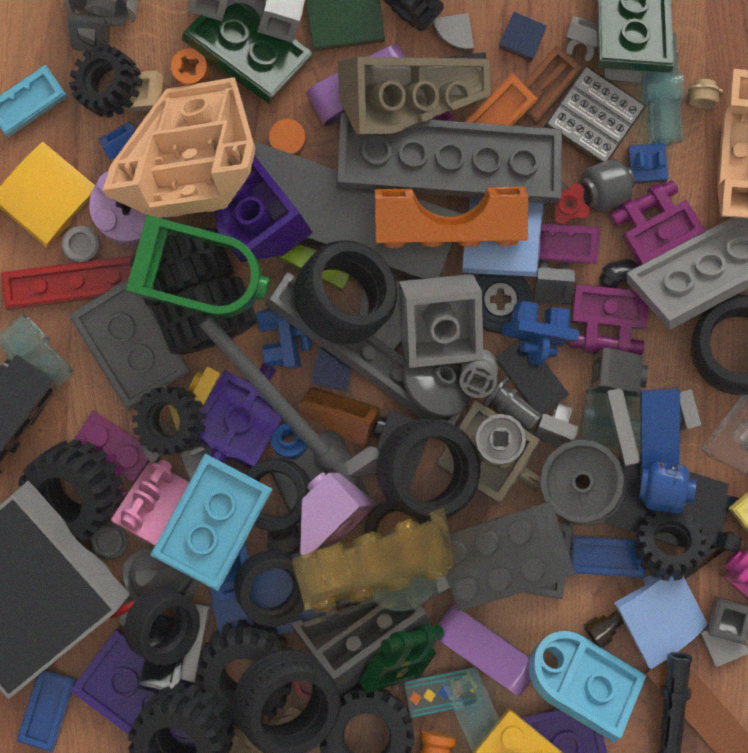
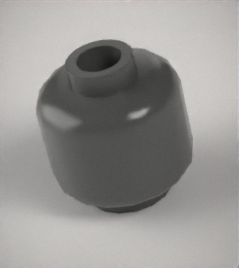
(607, 185)

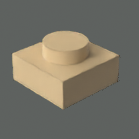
(149, 92)

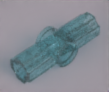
(663, 96)

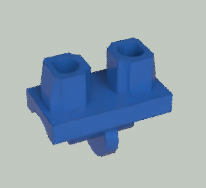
(553, 331)
(287, 351)

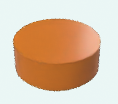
(287, 136)

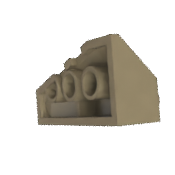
(399, 92)

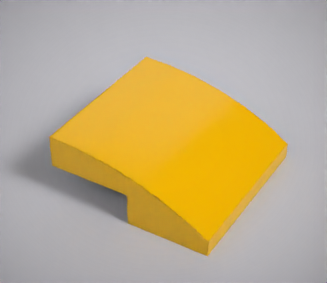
(44, 194)

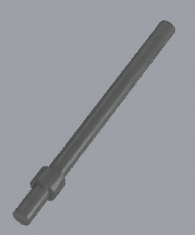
(325, 454)

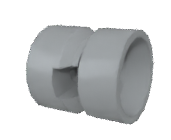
(499, 439)

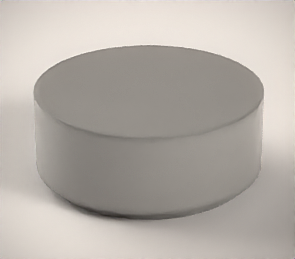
(81, 244)

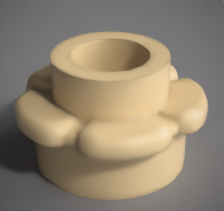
(704, 94)

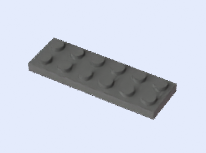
(453, 159)

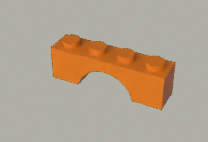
(497, 217)

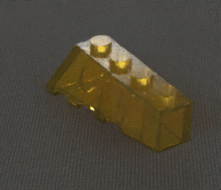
(375, 563)

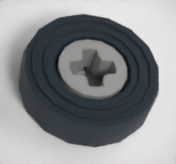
(512, 286)

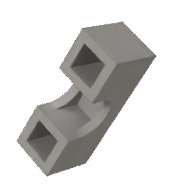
(277, 17)

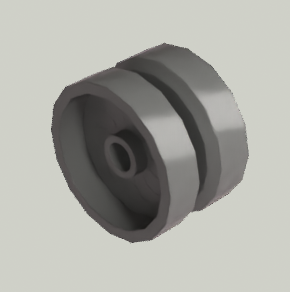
(606, 488)

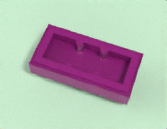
(569, 243)

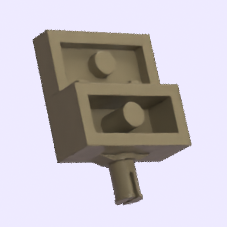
(495, 480)

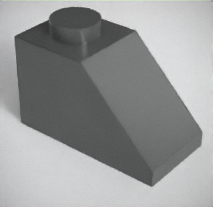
(617, 370)

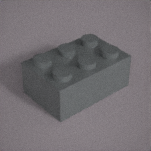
(508, 556)

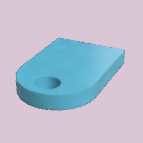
(587, 682)

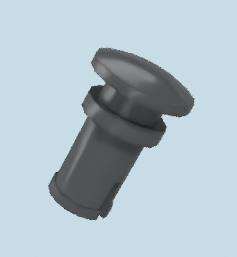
(513, 405)

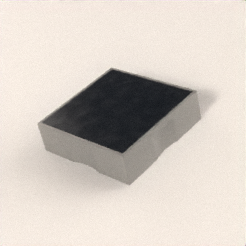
(48, 589)

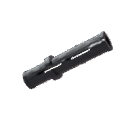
(675, 696)

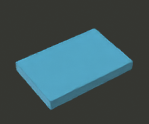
(211, 522)

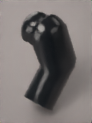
(616, 272)

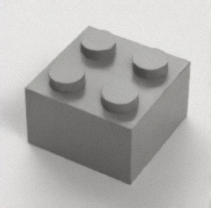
(441, 320)

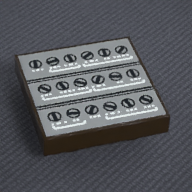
(595, 115)

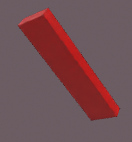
(63, 282)

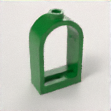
(150, 254)

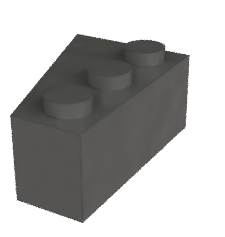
(352, 636)

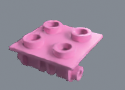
(151, 502)

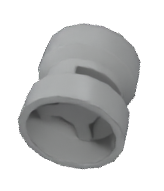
(483, 369)

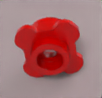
(579, 208)

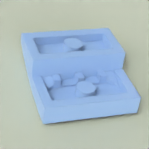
(507, 260)
(661, 617)

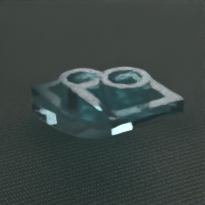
(32, 345)

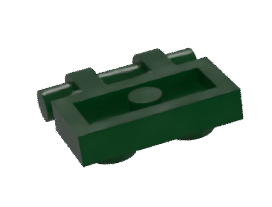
(402, 657)

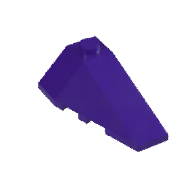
(262, 217)

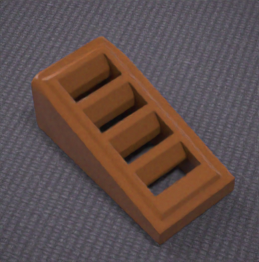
(341, 414)

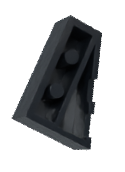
(22, 400)

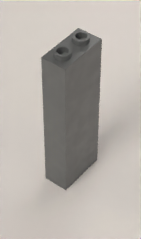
(347, 213)

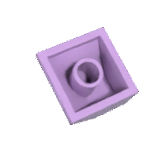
(331, 511)

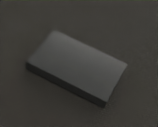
(128, 344)

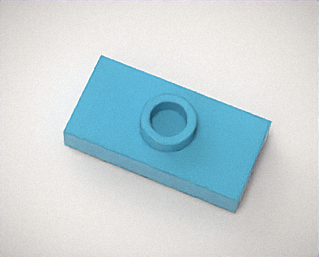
(29, 100)

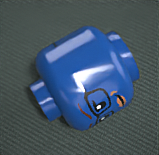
(667, 487)

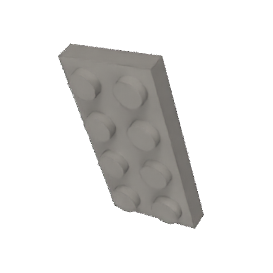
(695, 273)

